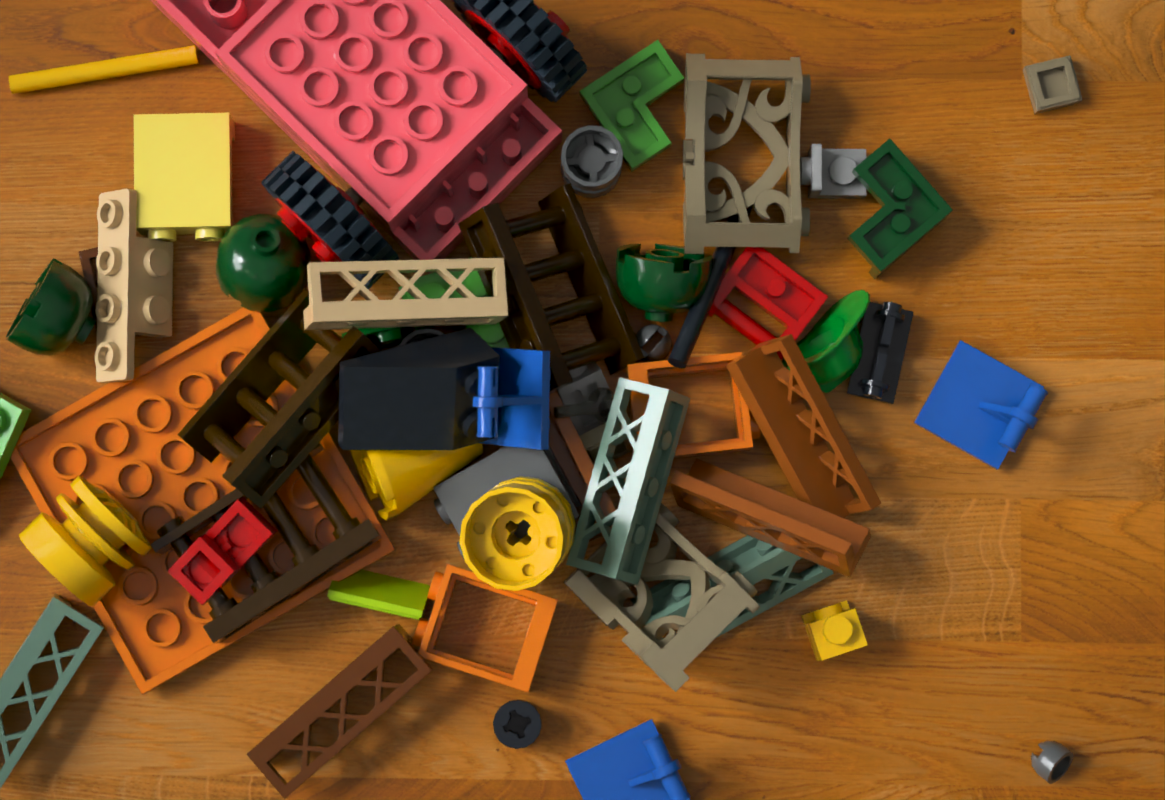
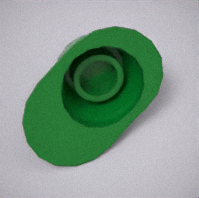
(834, 343)

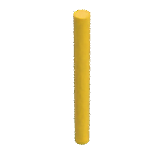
(103, 69)

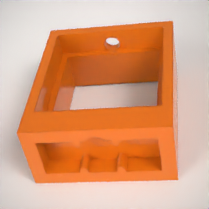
(745, 423)
(429, 629)

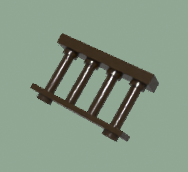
(528, 323)
(297, 425)
(267, 586)

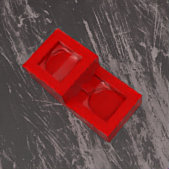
(222, 551)

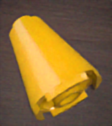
(408, 475)

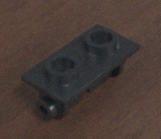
(884, 345)

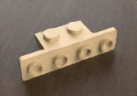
(131, 286)

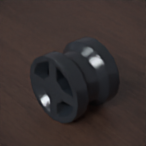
(523, 721)

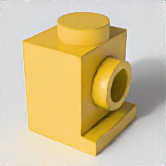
(834, 630)

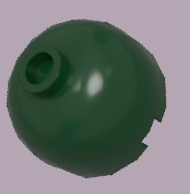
(262, 263)
(661, 279)
(54, 312)

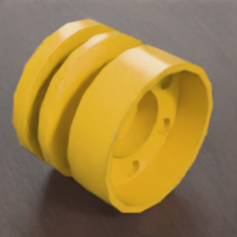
(490, 540)
(85, 541)

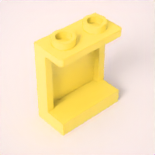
(183, 175)

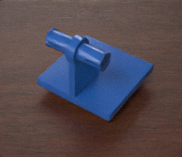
(981, 405)
(517, 406)
(629, 768)

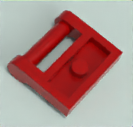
(771, 288)

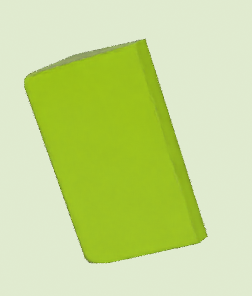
(382, 594)

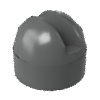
(661, 350)
(1052, 761)

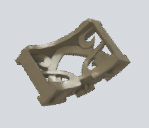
(708, 100)
(707, 613)

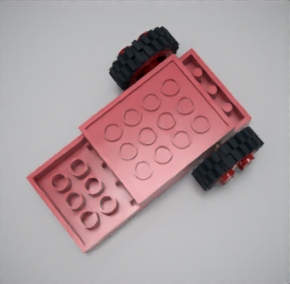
(392, 108)

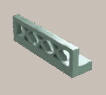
(644, 481)
(756, 562)
(22, 663)

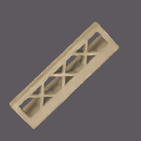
(405, 312)

